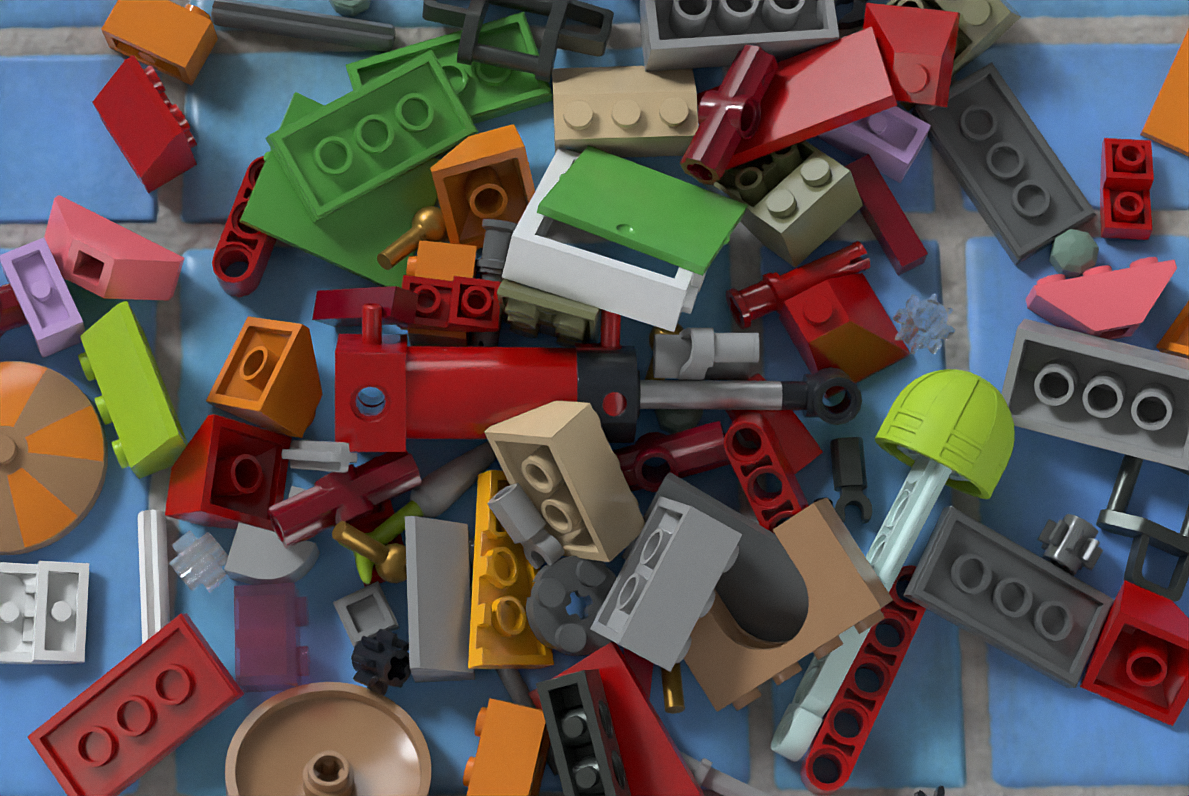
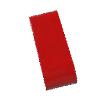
(241, 246)
(766, 458)

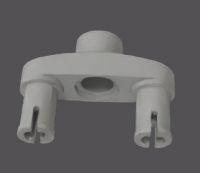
(704, 355)

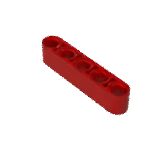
(860, 704)

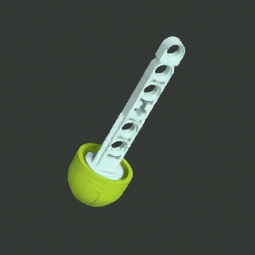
(951, 434)

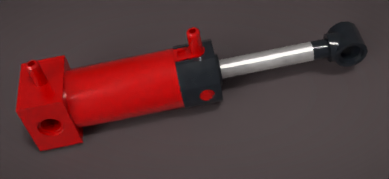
(468, 389)

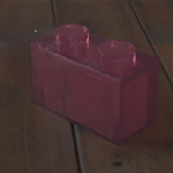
(269, 637)

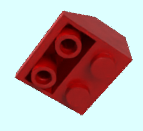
(146, 124)

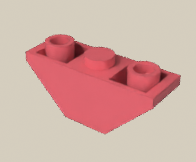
(108, 256)
(1102, 299)

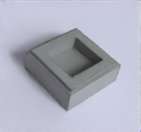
(365, 613)

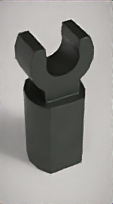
(850, 476)

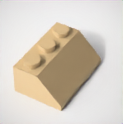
(624, 110)
(570, 477)

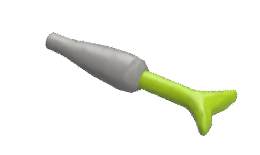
(431, 498)

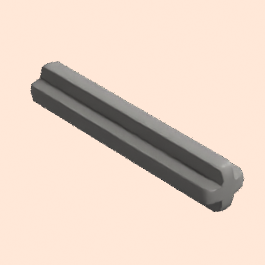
(319, 455)

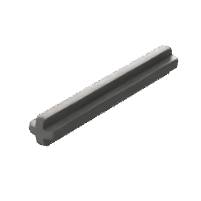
(303, 24)

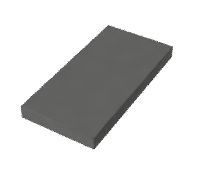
(1005, 164)
(763, 584)
(1009, 597)

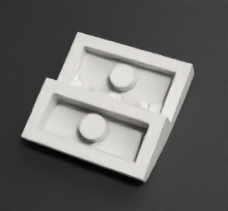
(43, 612)

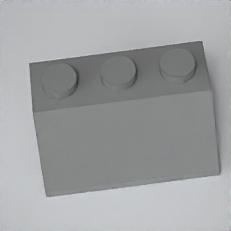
(667, 582)
(439, 598)

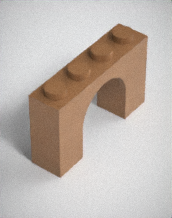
(840, 594)

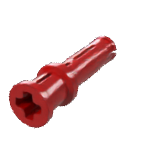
(775, 288)

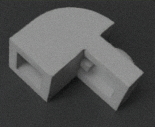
(261, 558)

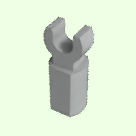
(525, 525)

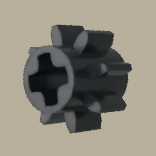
(381, 661)

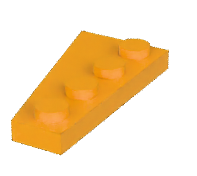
(500, 592)

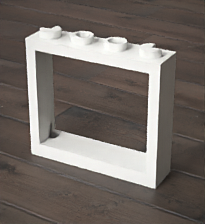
(591, 276)

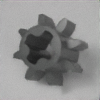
(1070, 544)

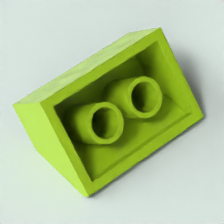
(132, 393)

